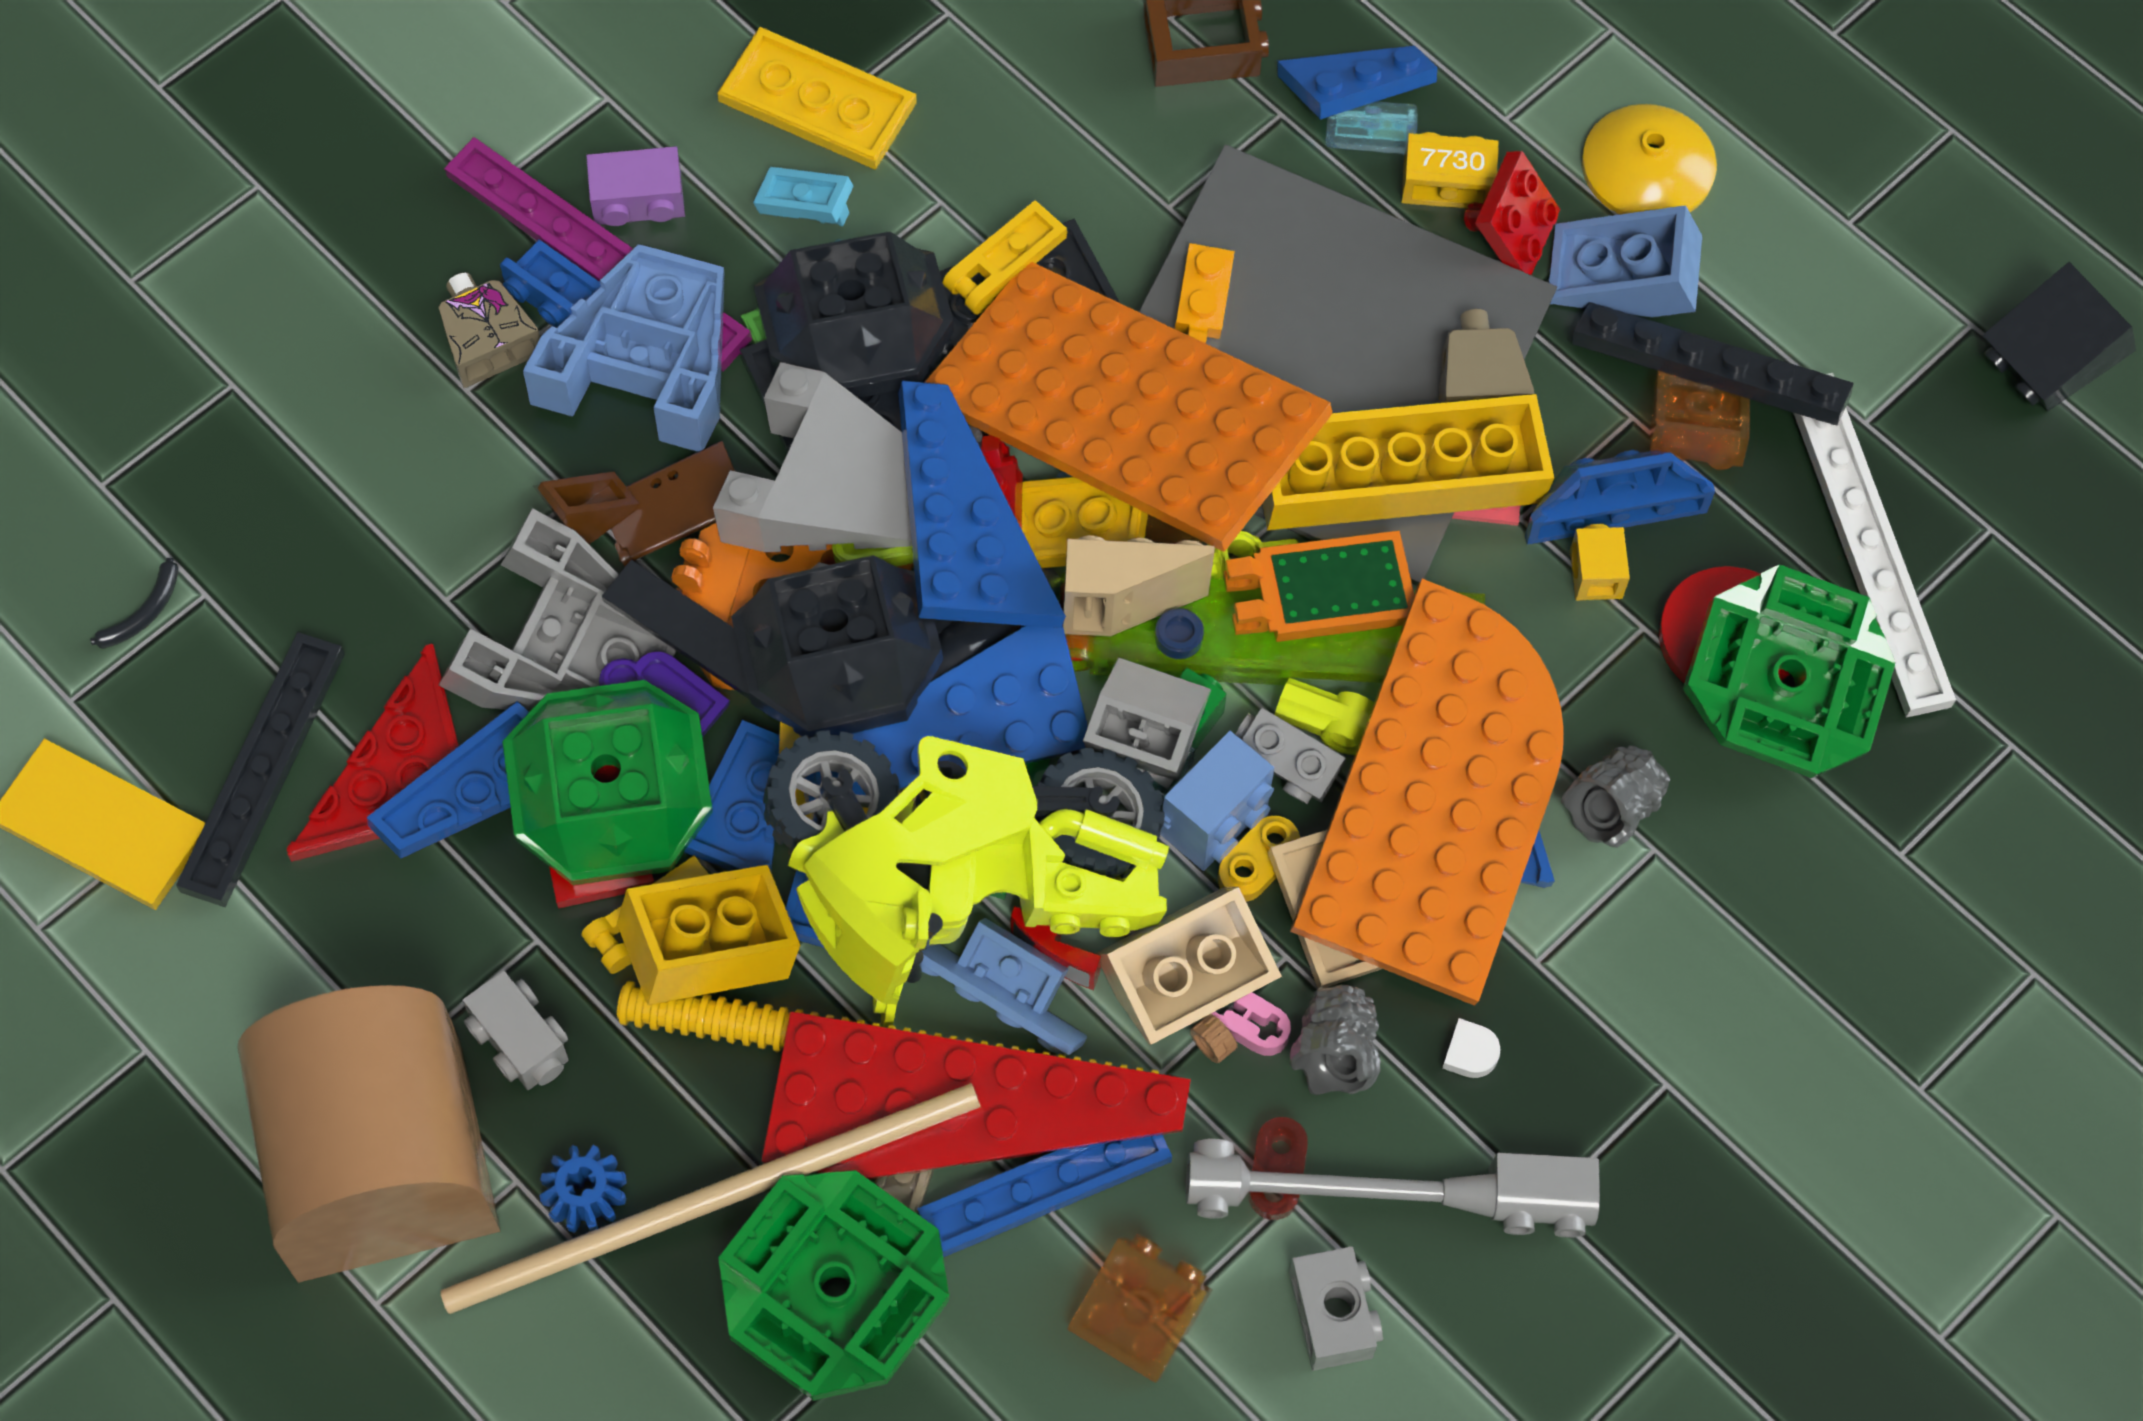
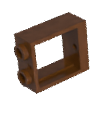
(1203, 63)

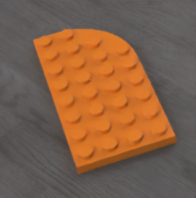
(1439, 800)

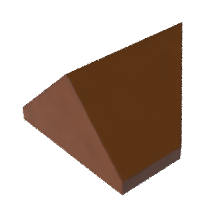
(588, 502)

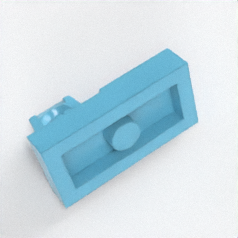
(804, 195)

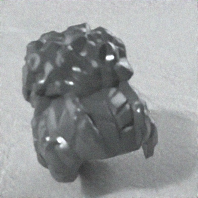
(1616, 795)
(1338, 1041)

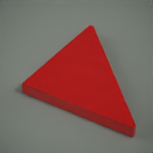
(400, 747)

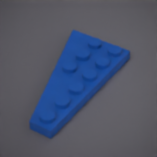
(963, 533)
(1005, 700)

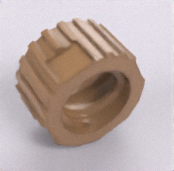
(1213, 1038)

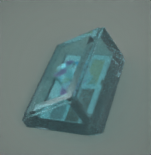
(1372, 127)

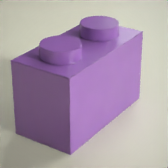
(635, 186)

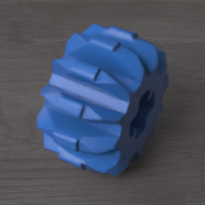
(574, 1174)

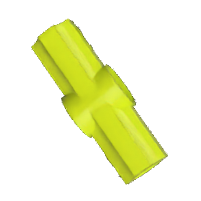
(1334, 717)

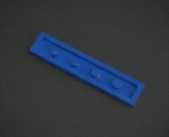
(1039, 1189)

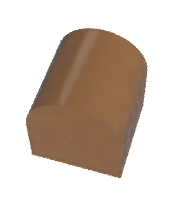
(364, 1129)

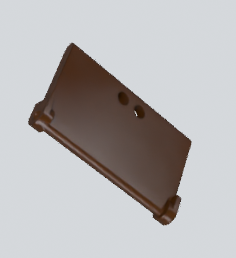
(675, 506)

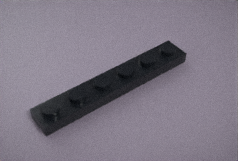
(1713, 363)
(260, 770)

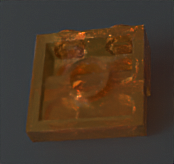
(1699, 422)
(1141, 1306)

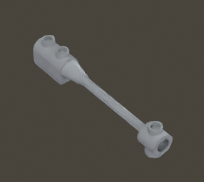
(1515, 1190)

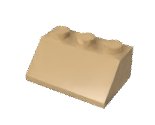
(1189, 964)

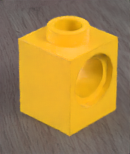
(1599, 563)

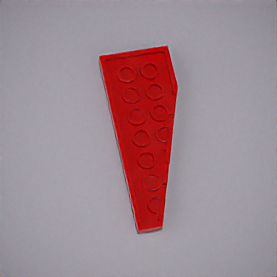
(1030, 1102)

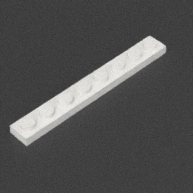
(1877, 562)

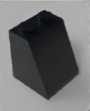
(2059, 339)

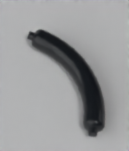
(146, 613)

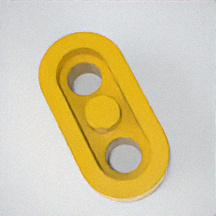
(1253, 854)

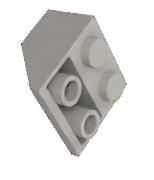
(1147, 718)

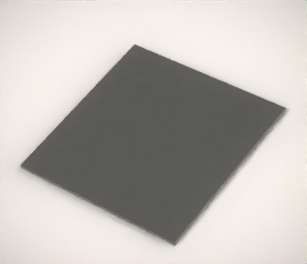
(1342, 303)

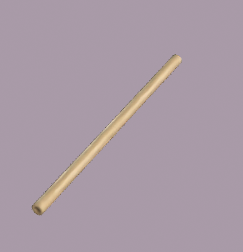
(708, 1199)

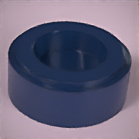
(1179, 633)

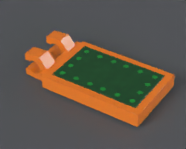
(1323, 587)

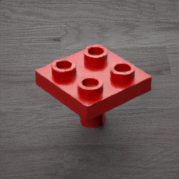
(1515, 214)

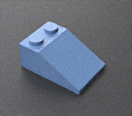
(1629, 262)

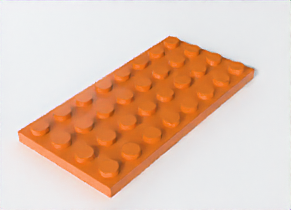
(1129, 404)

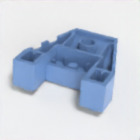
(644, 332)

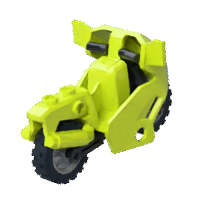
(915, 868)

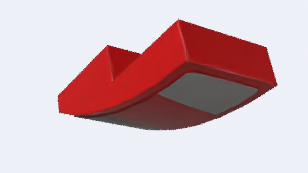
(1082, 965)

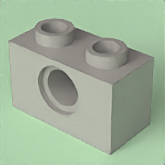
(1328, 1338)

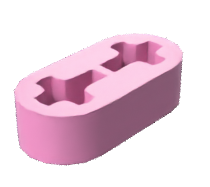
(1261, 1012)

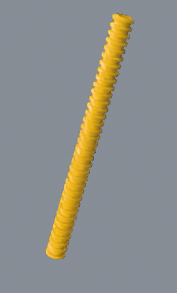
(730, 1019)

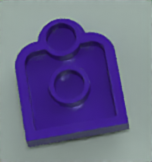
(672, 678)

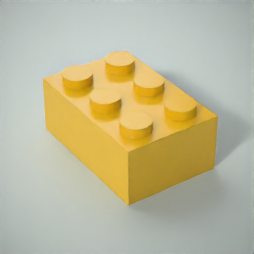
(707, 934)

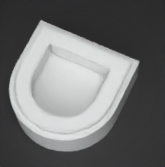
(1472, 1050)

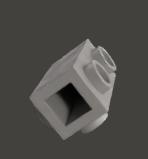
(1296, 757)
(524, 1041)

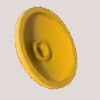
(1638, 178)

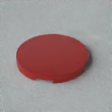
(1686, 611)

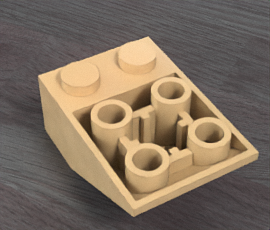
(1130, 582)

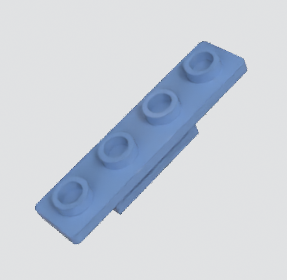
(1009, 979)

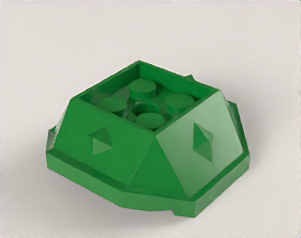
(1819, 637)
(616, 827)
(823, 1231)

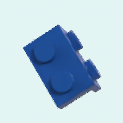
(547, 282)

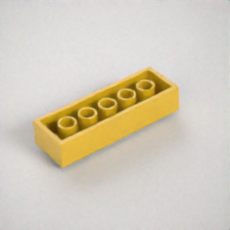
(1416, 463)

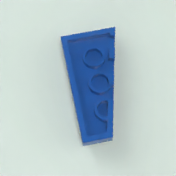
(451, 794)

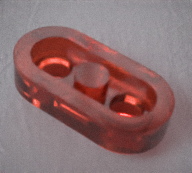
(1268, 1160)

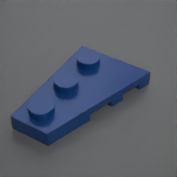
(1357, 78)
(737, 829)

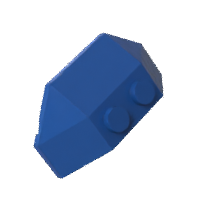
(1619, 493)

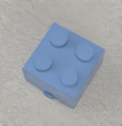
(1217, 801)

